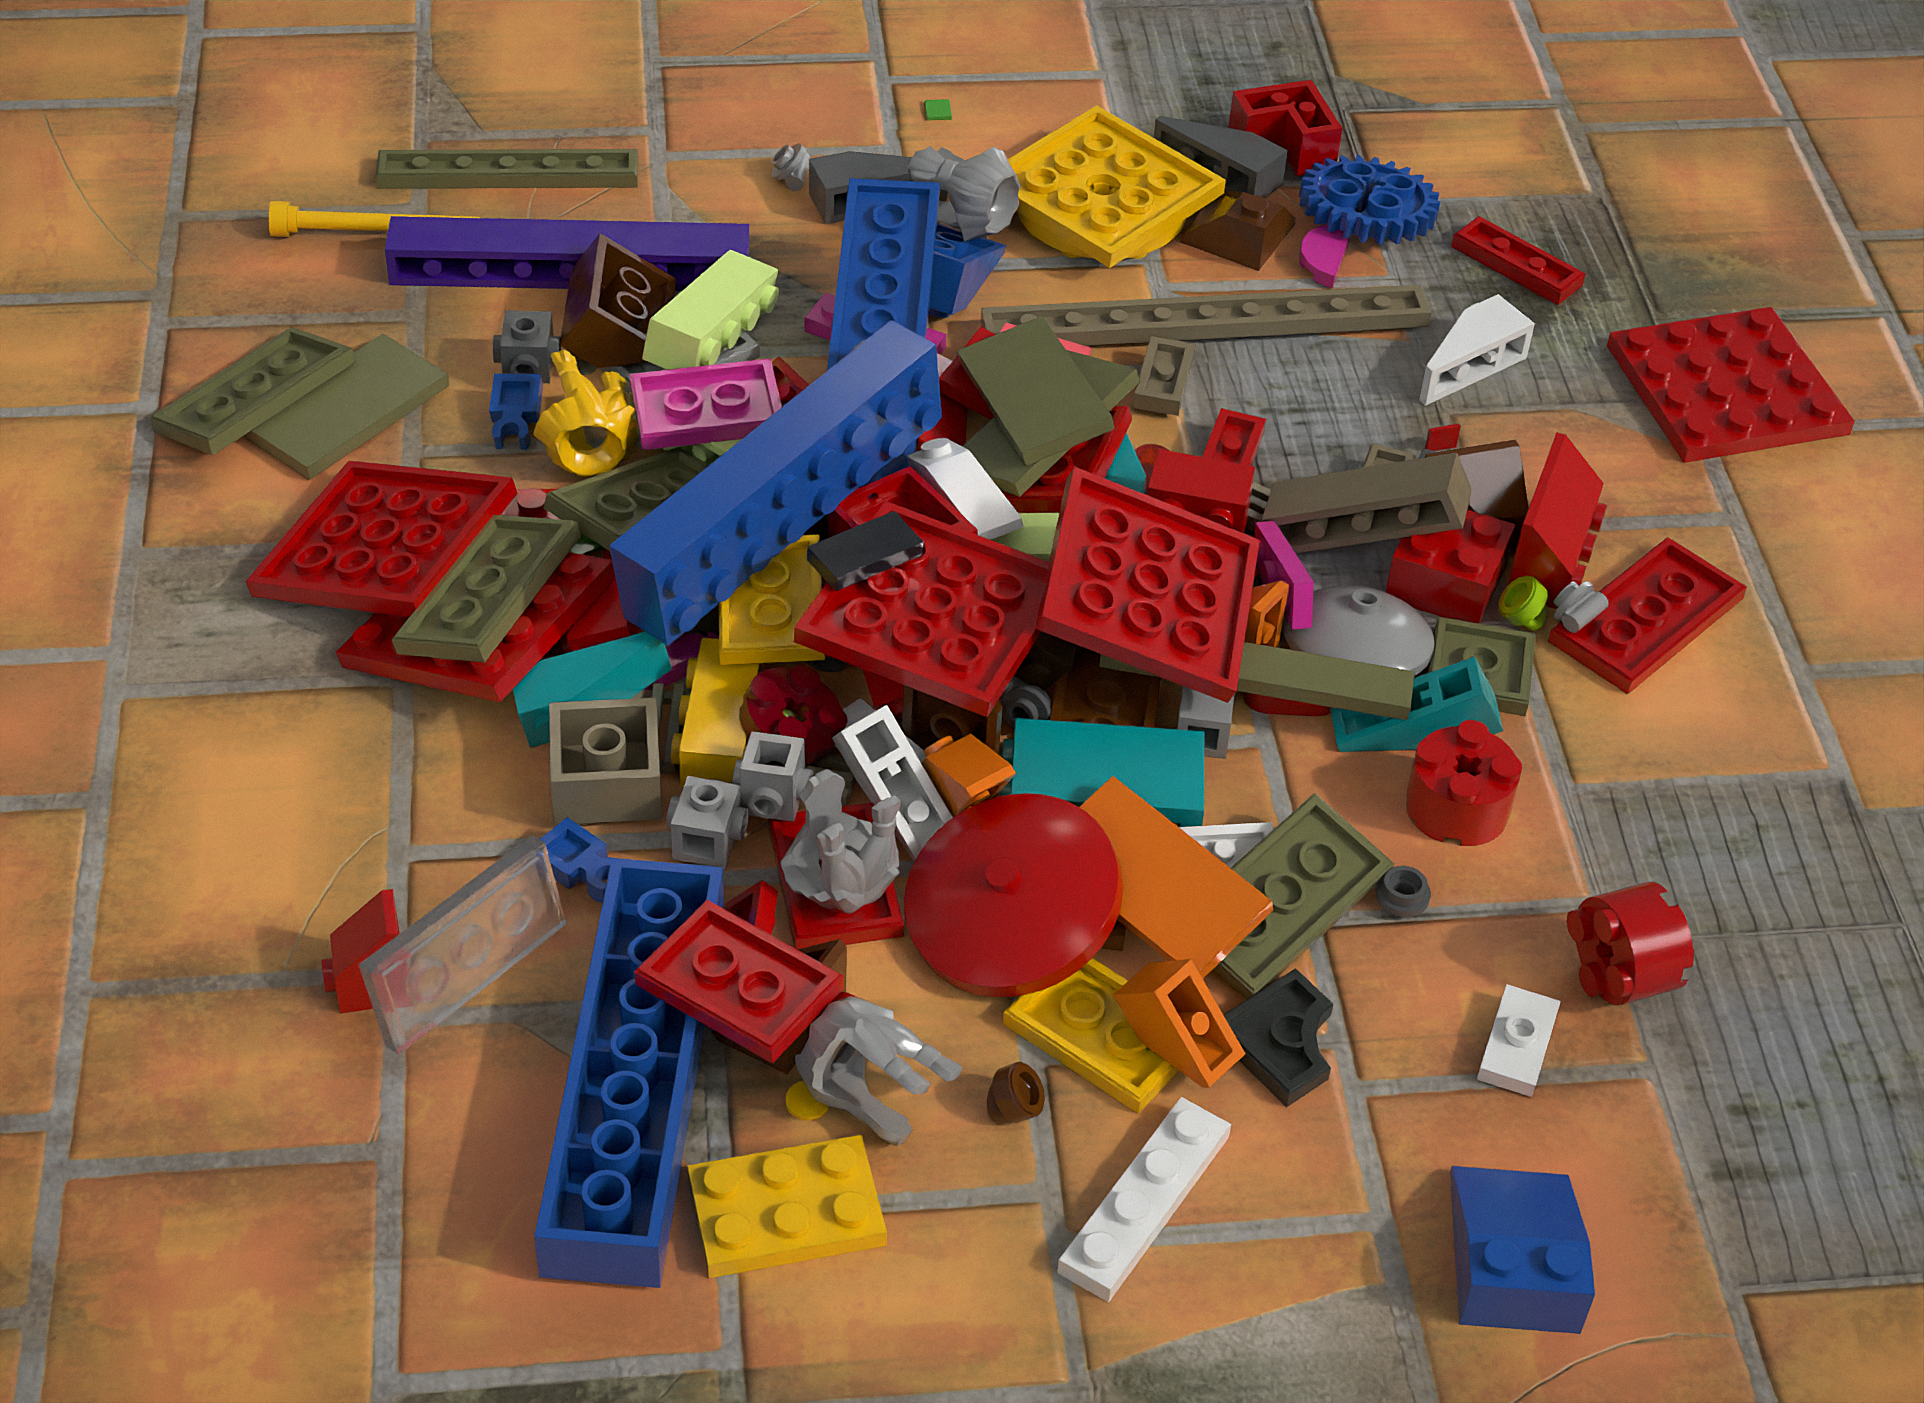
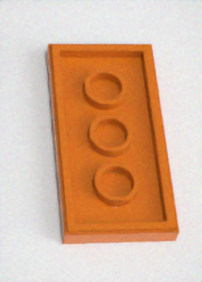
(1173, 887)

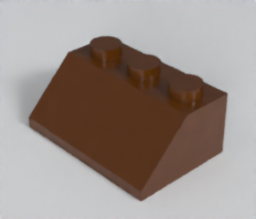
(611, 304)

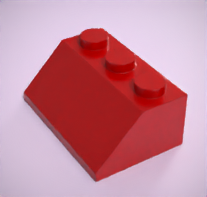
(1560, 520)

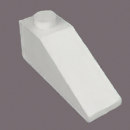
(1478, 345)
(965, 486)
(889, 768)

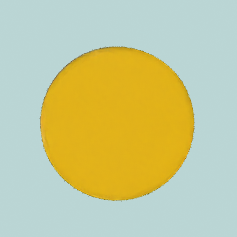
(802, 1104)

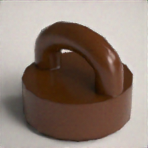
(1015, 1094)

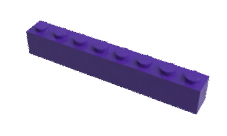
(544, 250)

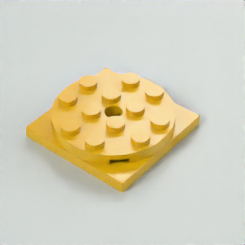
(1108, 189)

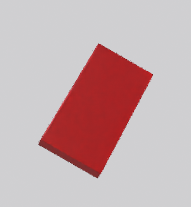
(1650, 615)

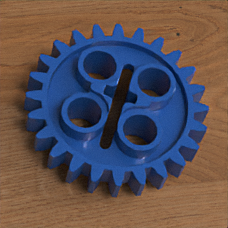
(1369, 199)

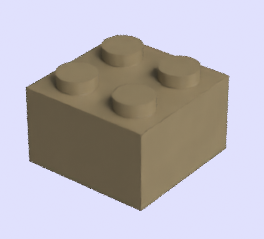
(604, 760)

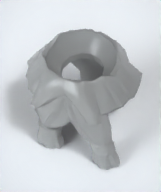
(979, 189)
(855, 854)
(838, 1054)

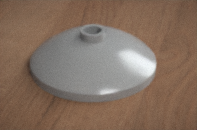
(1365, 628)

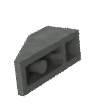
(1238, 156)
(831, 175)

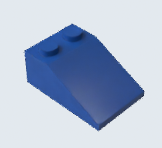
(959, 269)
(1520, 1250)

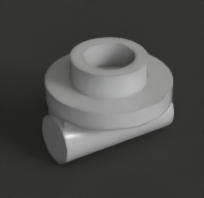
(791, 165)
(1579, 605)

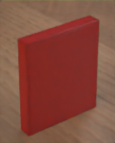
(1443, 437)

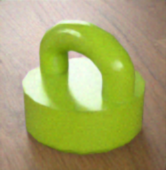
(1524, 603)

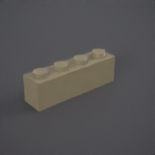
(1371, 503)

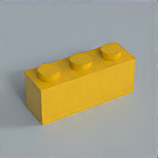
(710, 716)

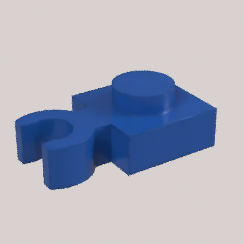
(514, 404)
(577, 857)

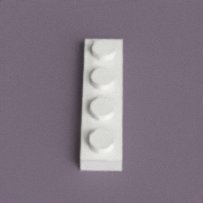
(1143, 1199)

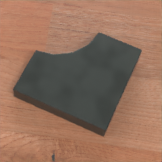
(1280, 1036)

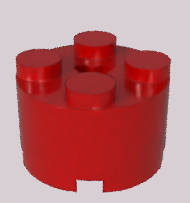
(1463, 784)
(1631, 944)

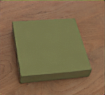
(1501, 652)

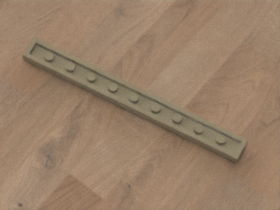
(1224, 315)

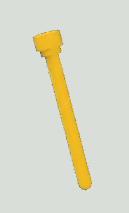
(288, 219)

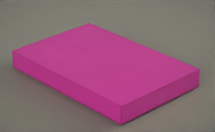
(703, 402)

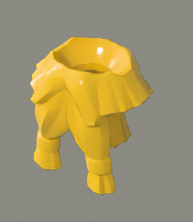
(564, 422)

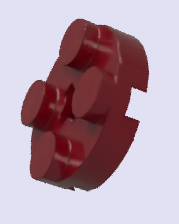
(802, 693)

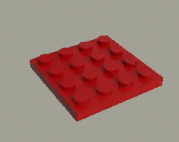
(1729, 384)
(380, 537)
(1149, 585)
(544, 621)
(938, 622)

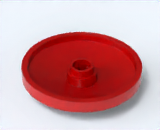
(1013, 895)

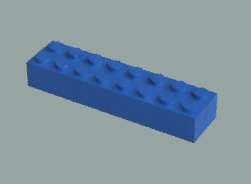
(776, 482)
(625, 1090)

